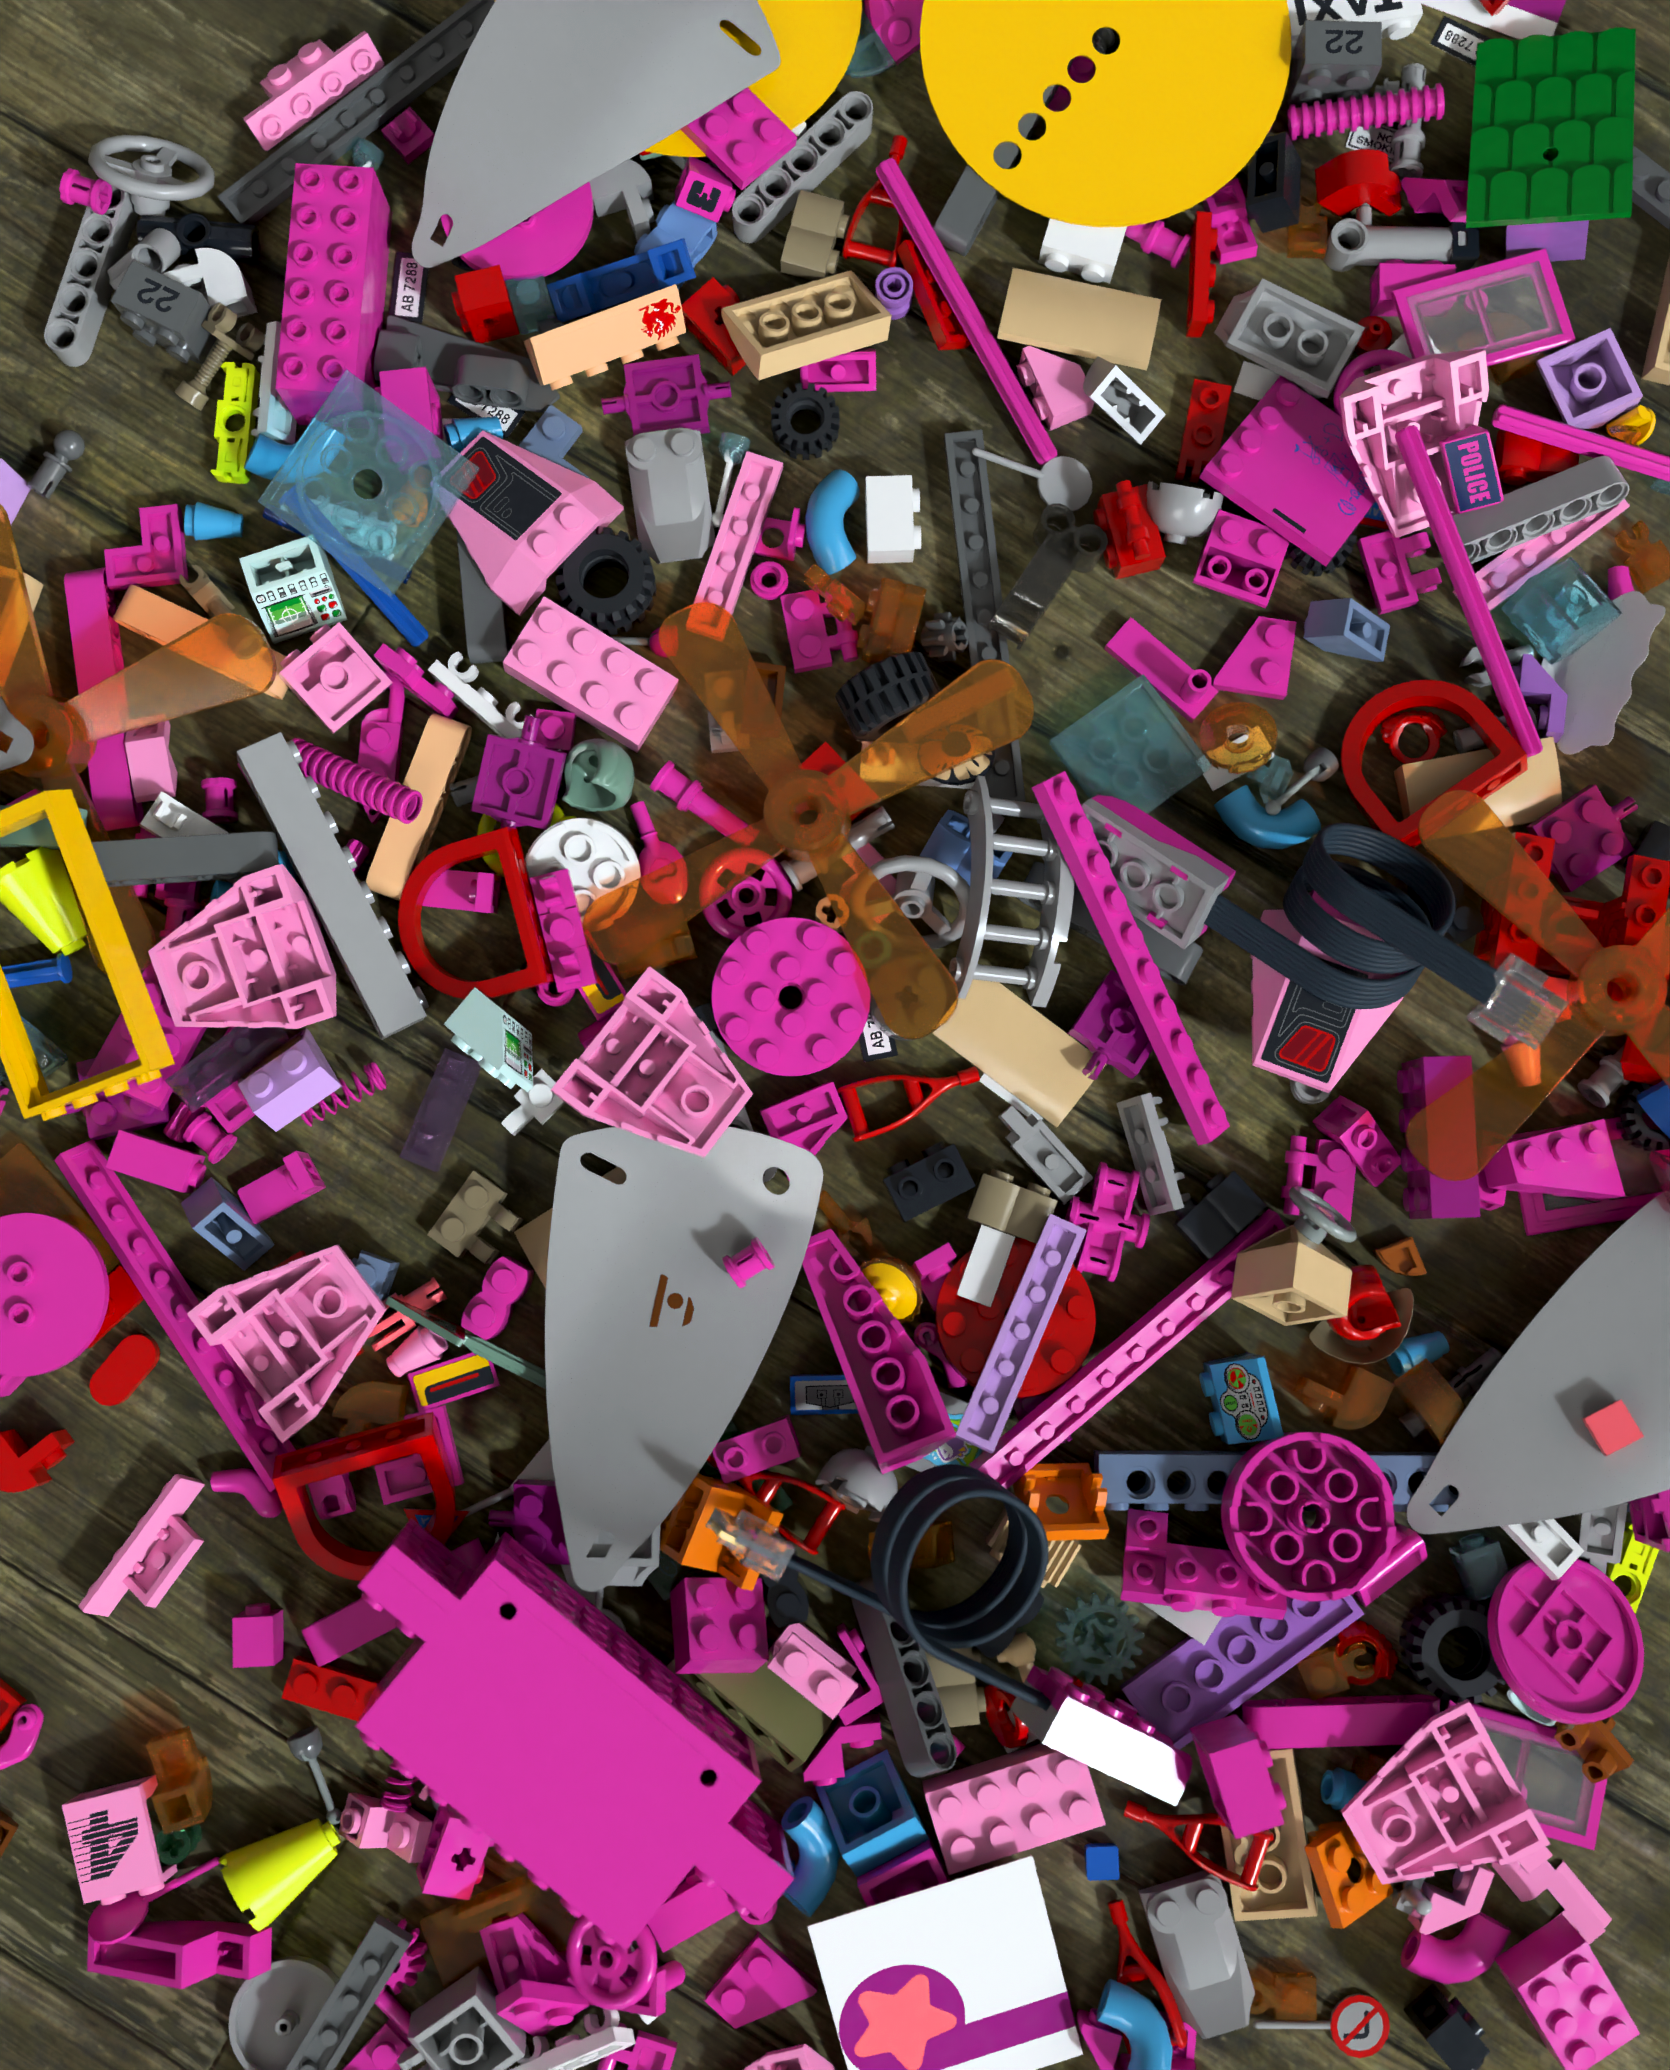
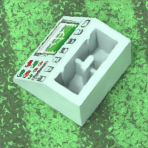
(293, 589)
(493, 1040)

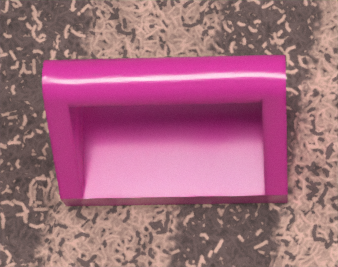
(1406, 1555)

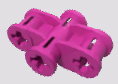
(1110, 1207)

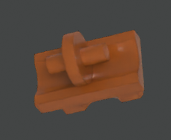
(1597, 1747)

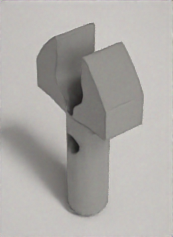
(1482, 679)
(1411, 1898)

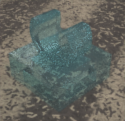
(1272, 780)

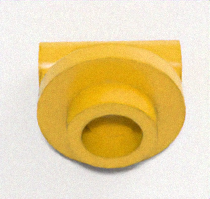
(1641, 417)

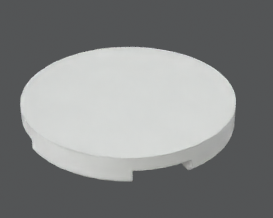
(592, 851)

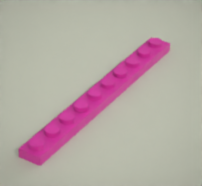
(1131, 957)
(169, 1300)
(1121, 1361)

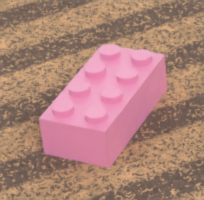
(590, 674)
(1010, 1805)

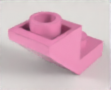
(151, 762)
(372, 1826)
(1447, 1907)

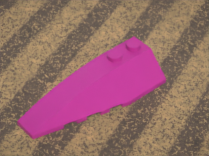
(878, 1359)

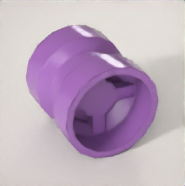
(894, 300)

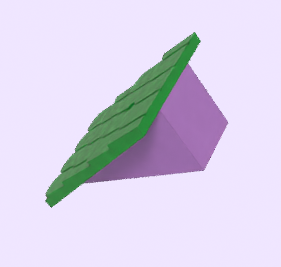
(1552, 138)

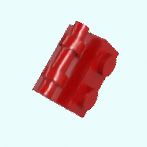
(1131, 534)

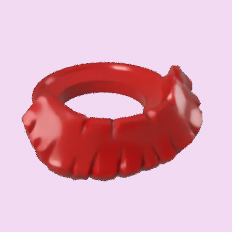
(1429, 723)
(1384, 1659)
(999, 1720)

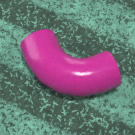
(1459, 1957)

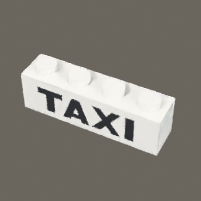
(1397, 16)

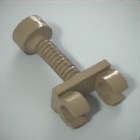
(247, 342)
(207, 594)

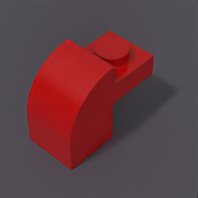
(1357, 179)
(24, 1467)

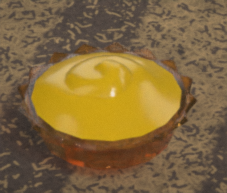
(896, 1285)

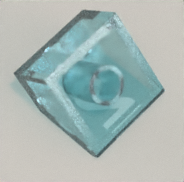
(1560, 610)

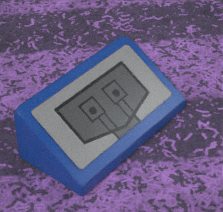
(820, 1394)

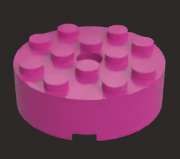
(780, 956)
(1351, 1525)

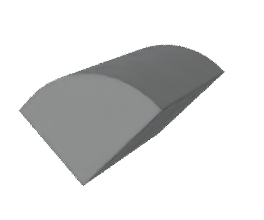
(1121, 400)

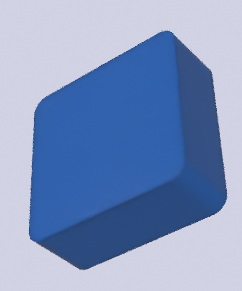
(1101, 1861)

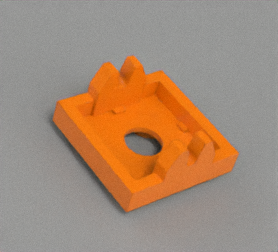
(1074, 1486)
(1329, 1859)

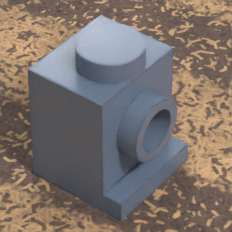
(377, 1271)

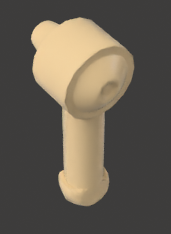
(1020, 1654)

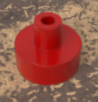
(1375, 335)

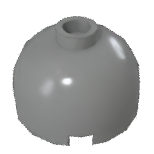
(1182, 510)
(858, 1481)

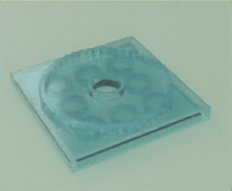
(418, 476)

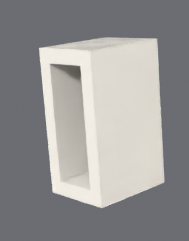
(1082, 250)
(890, 519)

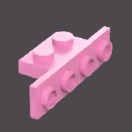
(310, 86)
(152, 1553)

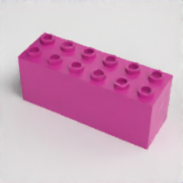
(332, 283)

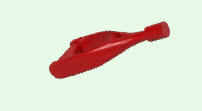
(877, 196)
(914, 1094)
(769, 1489)
(1191, 1836)
(1144, 1970)

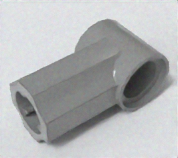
(154, 251)

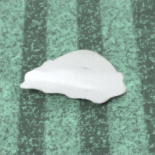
(1602, 671)

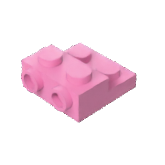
(333, 676)

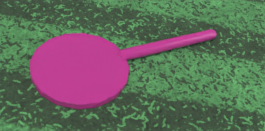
(121, 1919)

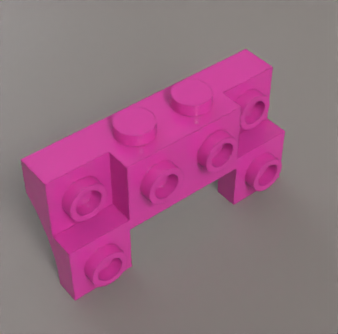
(1189, 1575)

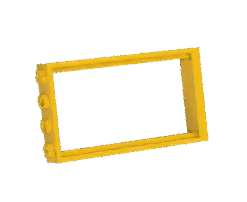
(116, 956)

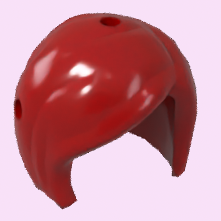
(1368, 1308)

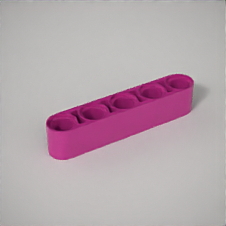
(360, 1622)
(1339, 1720)

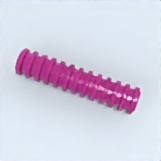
(1366, 111)
(359, 783)

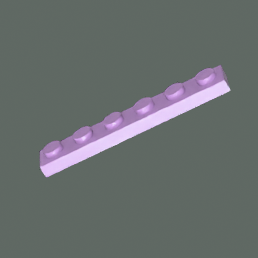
(1020, 1333)

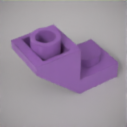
(1541, 688)

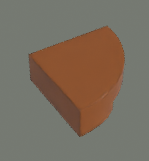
(1401, 1257)

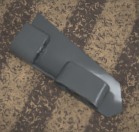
(462, 367)

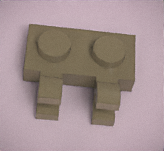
(467, 1216)

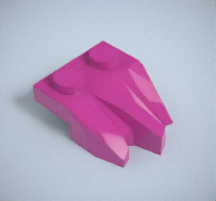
(896, 24)

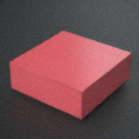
(1612, 1427)

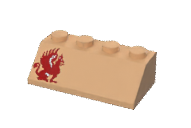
(607, 336)

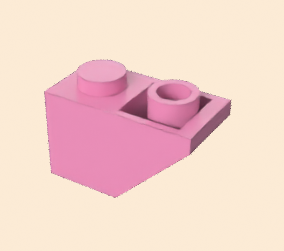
(1055, 387)

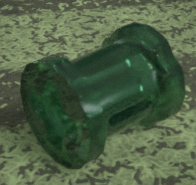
(173, 1851)

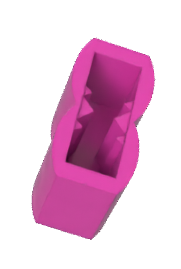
(493, 1307)

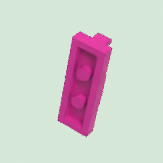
(563, 930)

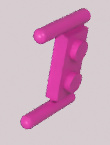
(388, 2042)

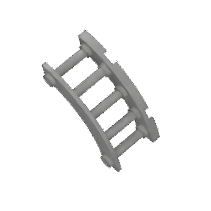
(1054, 894)

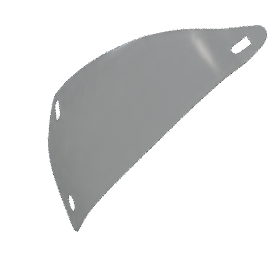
(570, 94)
(643, 1403)
(1523, 1438)

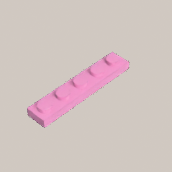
(739, 531)
(1518, 564)

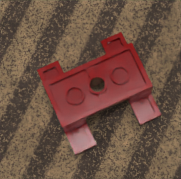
(1612, 923)

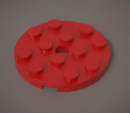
(970, 1328)

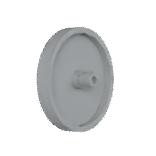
(277, 2011)

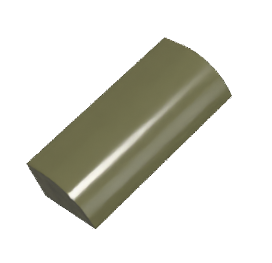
(764, 1710)

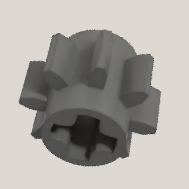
(944, 637)

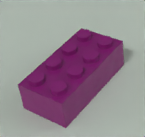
(1427, 1195)

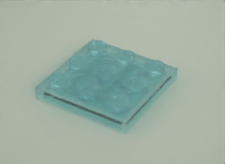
(1131, 749)

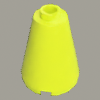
(44, 900)
(278, 1868)

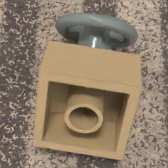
(1291, 1272)

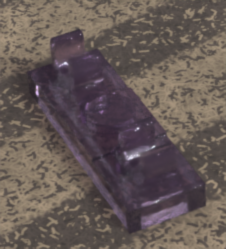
(224, 1063)
(441, 1110)

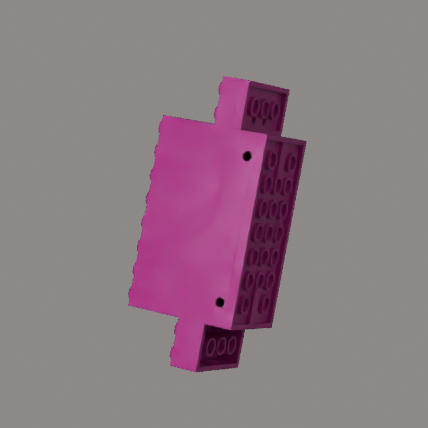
(564, 1738)

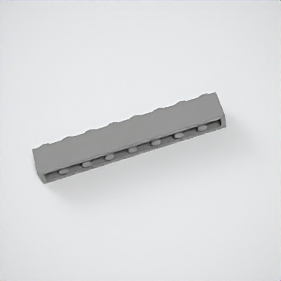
(331, 884)

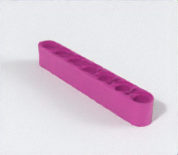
(96, 658)

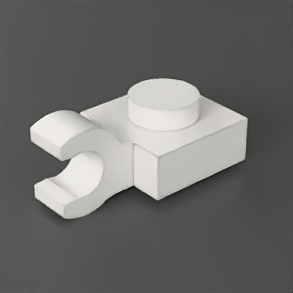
(536, 1103)

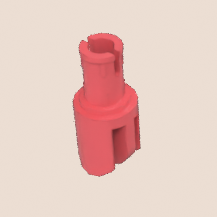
(416, 1298)

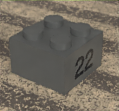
(1334, 61)
(164, 313)

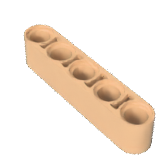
(166, 621)
(430, 773)

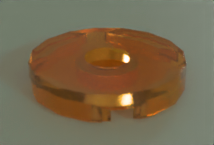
(1238, 718)

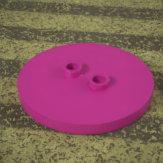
(538, 243)
(49, 1293)
(1566, 1642)

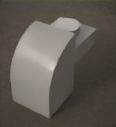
(625, 188)

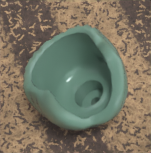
(598, 776)

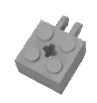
(463, 2030)

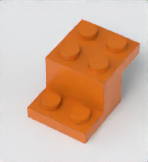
(694, 1545)

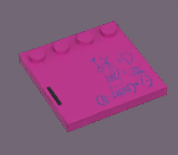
(1294, 471)

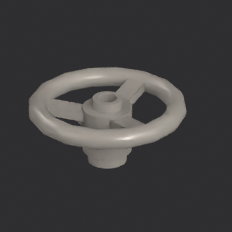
(150, 178)
(916, 891)

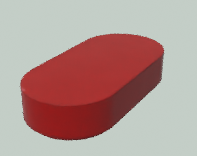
(124, 1369)

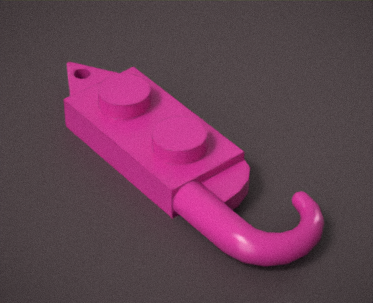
(382, 738)

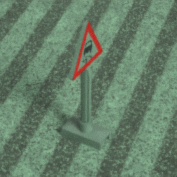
(485, 1349)

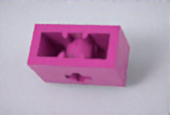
(452, 1857)

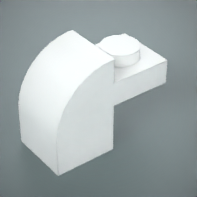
(218, 279)

